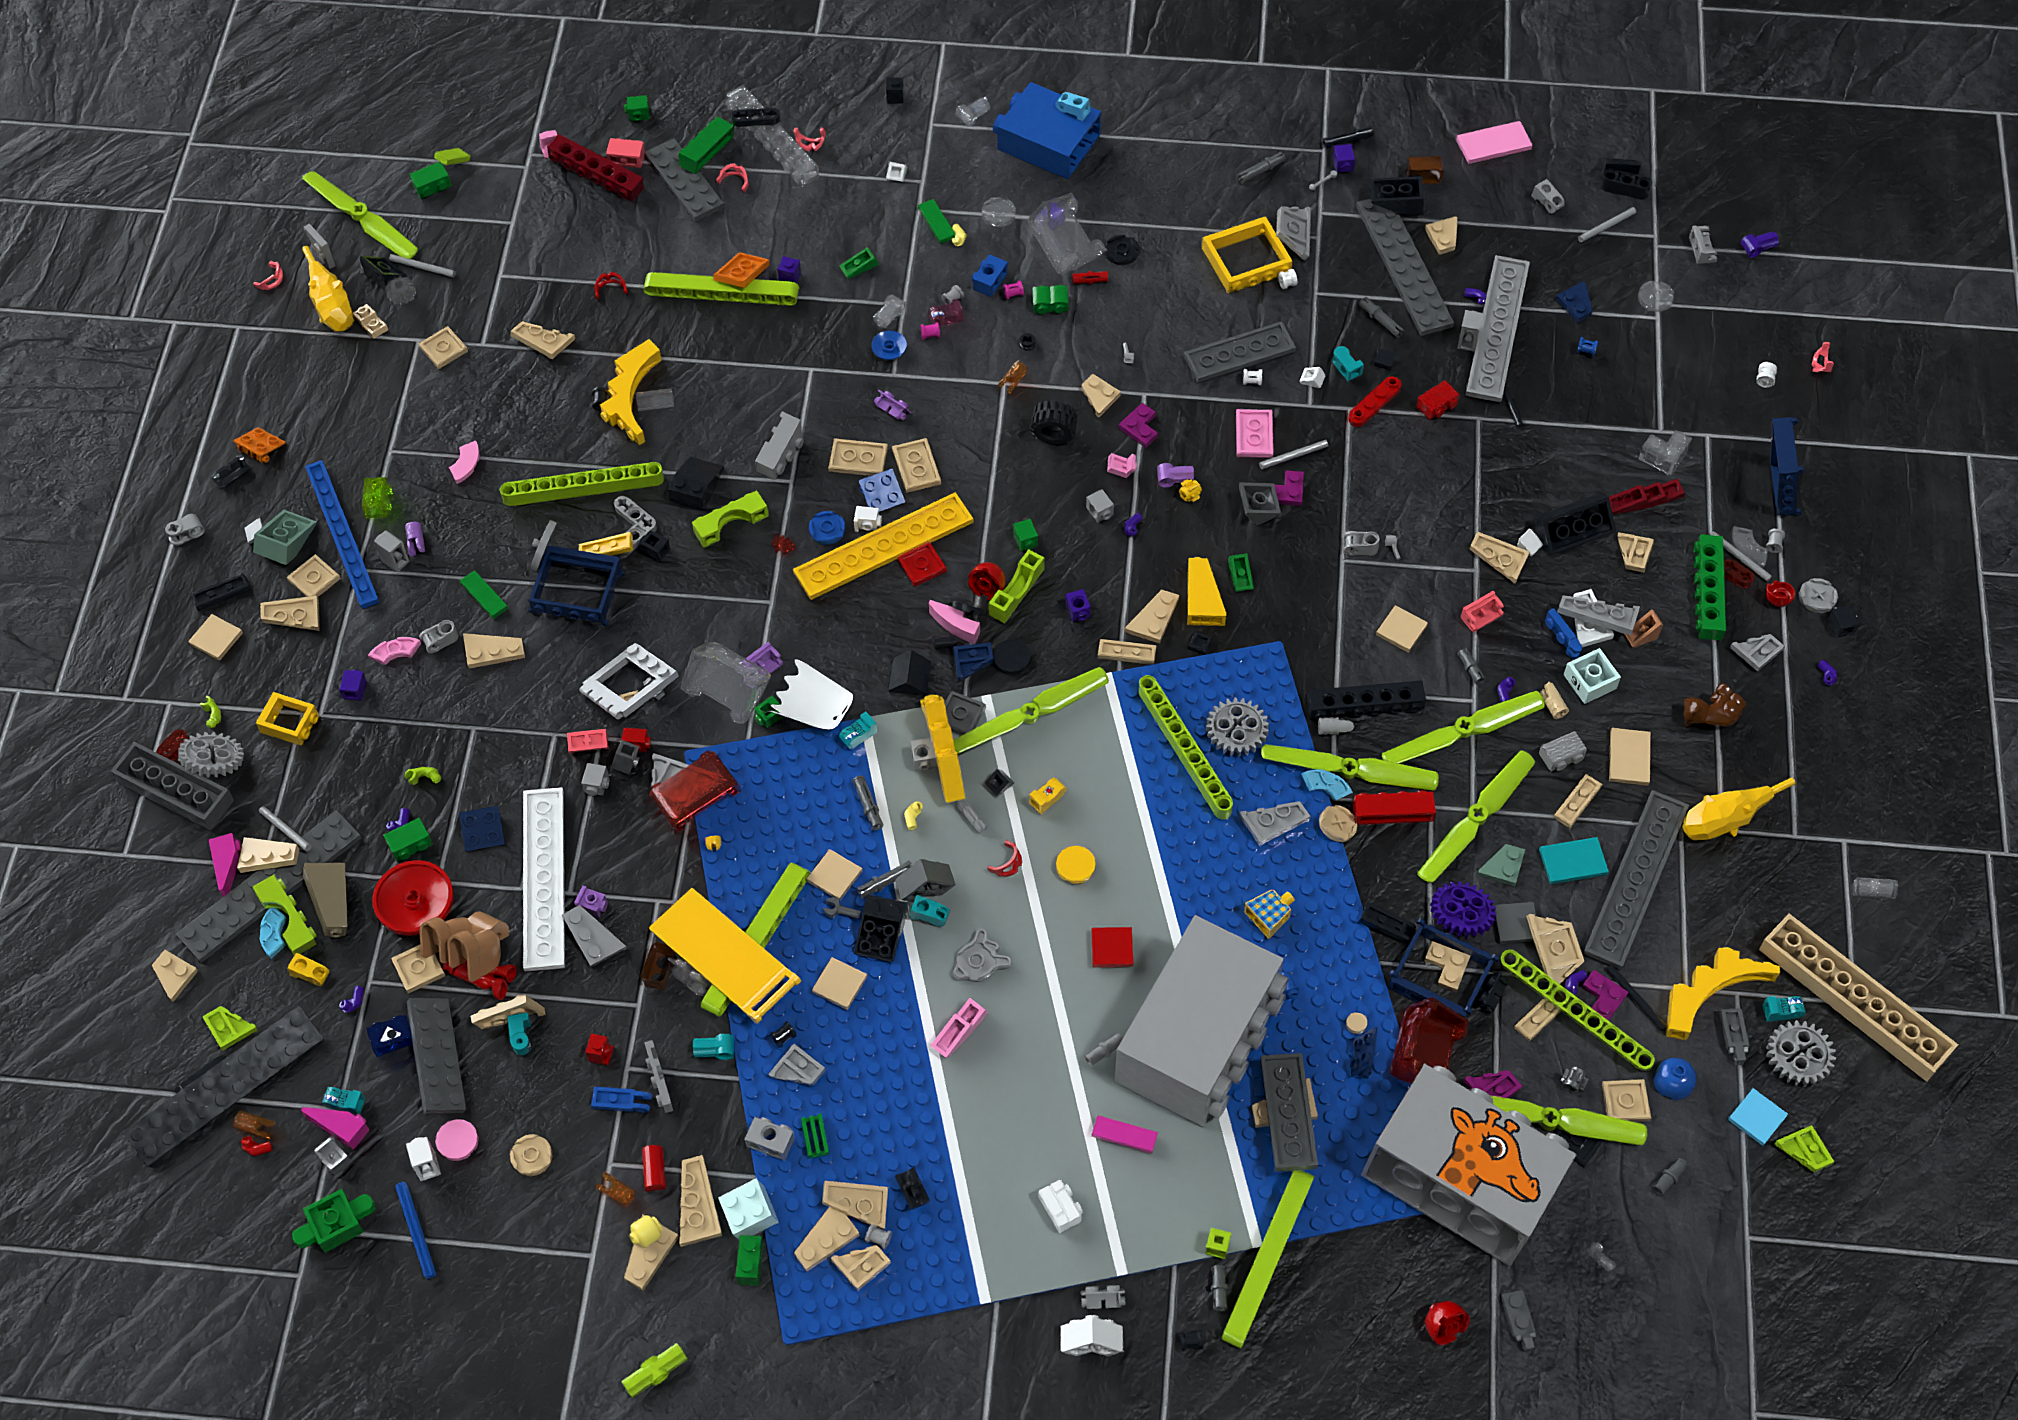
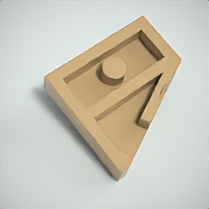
(1443, 234)
(1100, 394)
(1635, 551)
(173, 973)

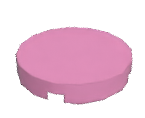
(457, 1140)

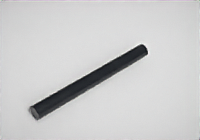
(1513, 410)
(1636, 997)

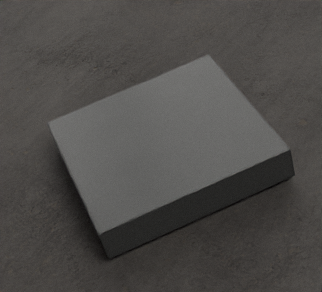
(963, 712)
(1512, 922)

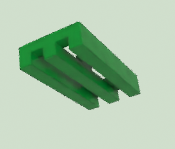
(812, 1120)

